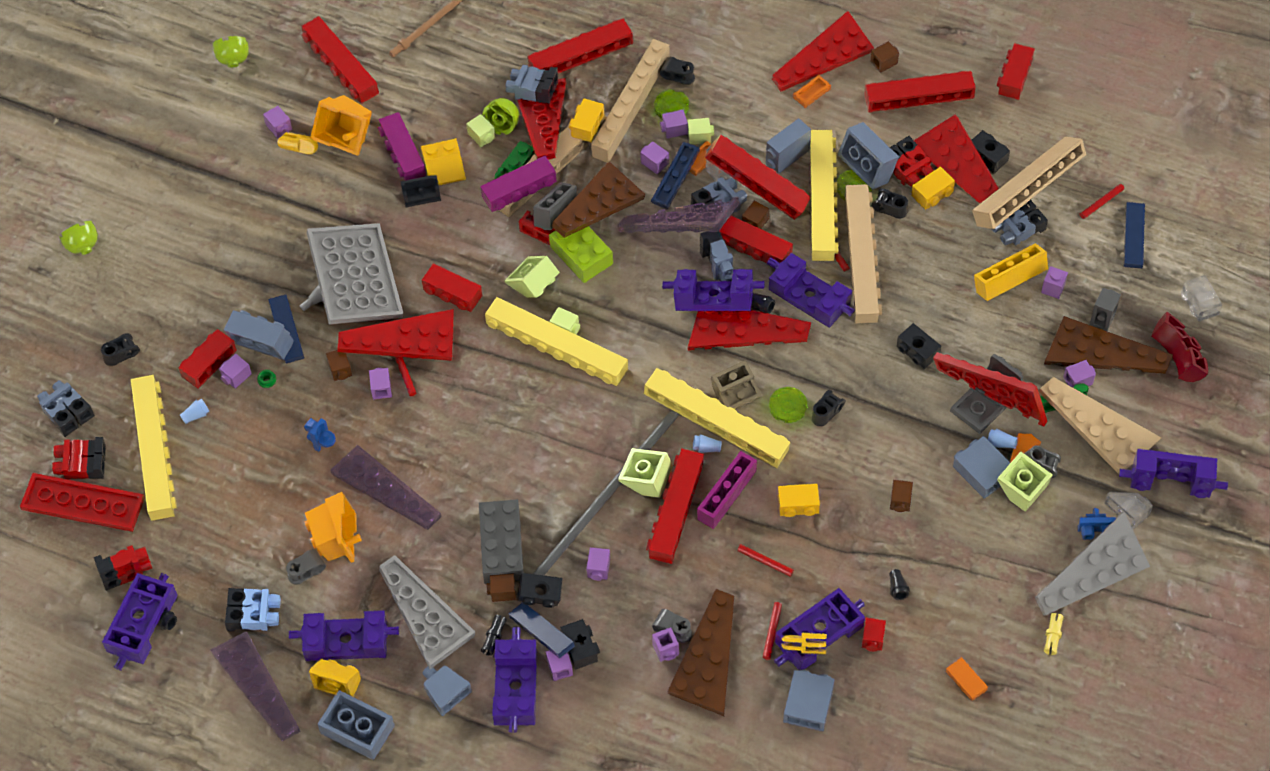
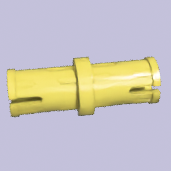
(1053, 633)

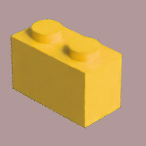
(586, 120)
(933, 188)
(798, 500)

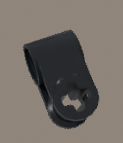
(676, 70)
(891, 204)
(120, 350)
(827, 405)

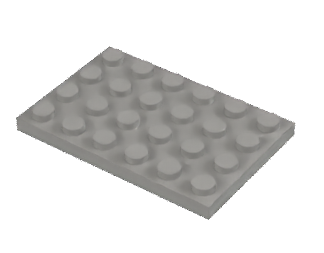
(354, 273)

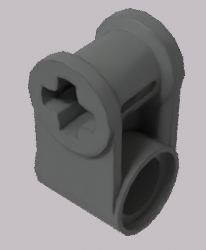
(1044, 458)
(305, 566)
(678, 624)

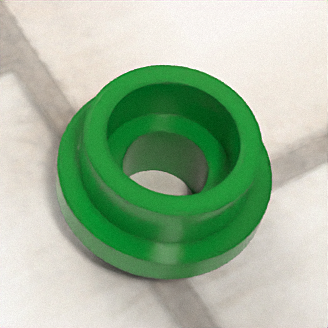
(266, 374)

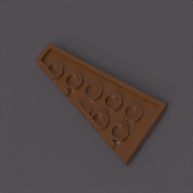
(602, 197)
(1103, 349)
(705, 665)

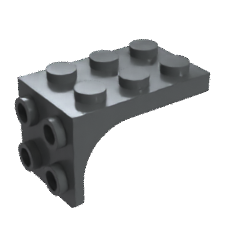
(976, 408)

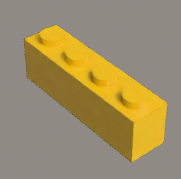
(1011, 272)

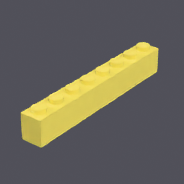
(822, 195)
(556, 341)
(717, 417)
(152, 447)

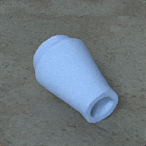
(195, 411)
(1001, 439)
(705, 444)

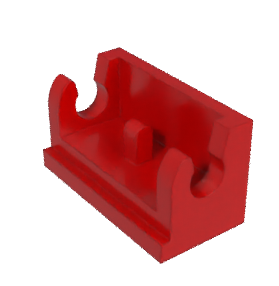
(526, 226)

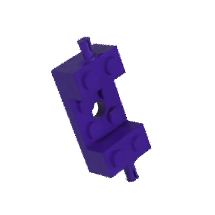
(792, 282)
(697, 295)
(1180, 467)
(834, 611)
(130, 636)
(323, 636)
(515, 663)

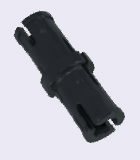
(493, 634)

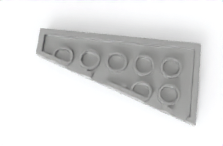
(1102, 563)
(429, 619)

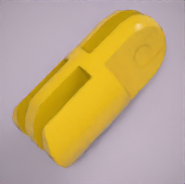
(298, 143)
(805, 643)

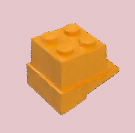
(341, 124)
(333, 528)

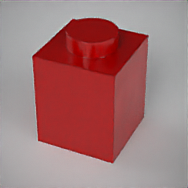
(873, 634)

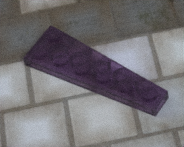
(376, 481)
(250, 674)

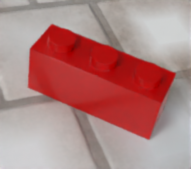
(1015, 71)
(451, 288)
(207, 358)

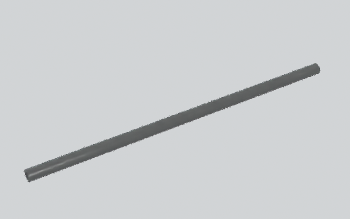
(601, 500)

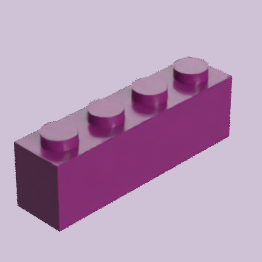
(401, 146)
(518, 184)
(726, 490)

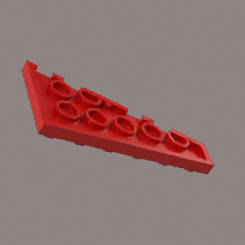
(831, 49)
(544, 121)
(954, 152)
(745, 329)
(413, 337)
(999, 387)

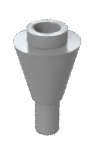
(314, 298)

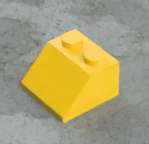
(444, 161)
(332, 677)

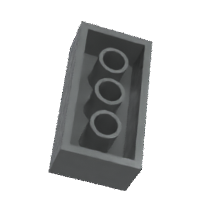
(501, 539)

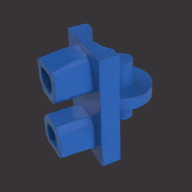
(319, 434)
(1093, 523)

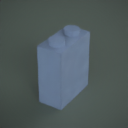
(788, 146)
(981, 466)
(809, 700)

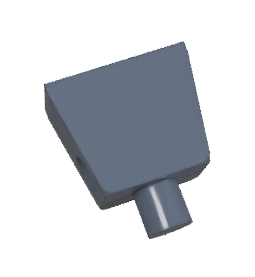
(445, 688)

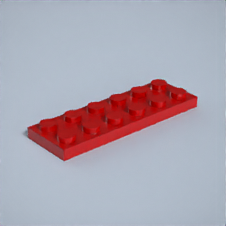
(82, 502)

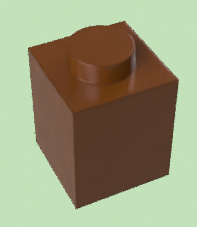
(884, 56)
(756, 214)
(339, 365)
(901, 495)
(502, 587)

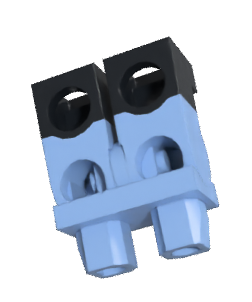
(251, 609)

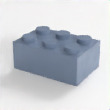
(868, 155)
(259, 334)
(356, 725)

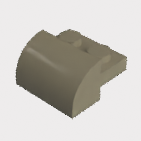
(735, 386)

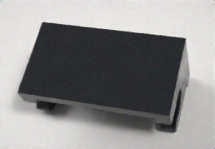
(420, 191)

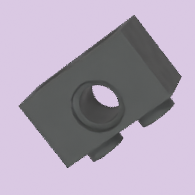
(1105, 309)

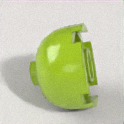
(231, 51)
(502, 115)
(80, 238)

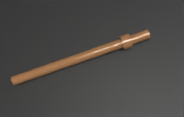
(405, 43)

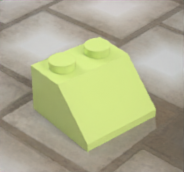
(532, 276)
(646, 472)
(1024, 481)

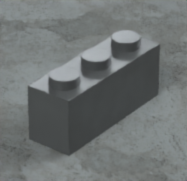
(553, 204)

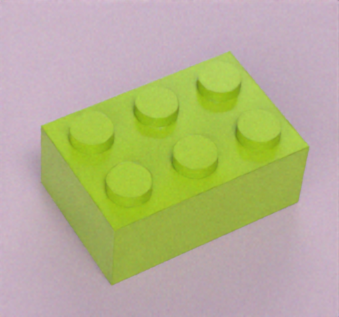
(582, 252)

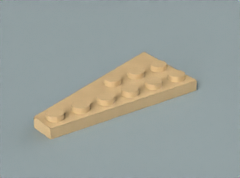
(1104, 429)

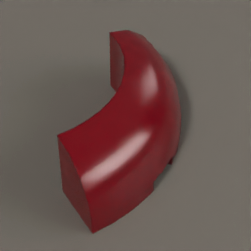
(1185, 349)

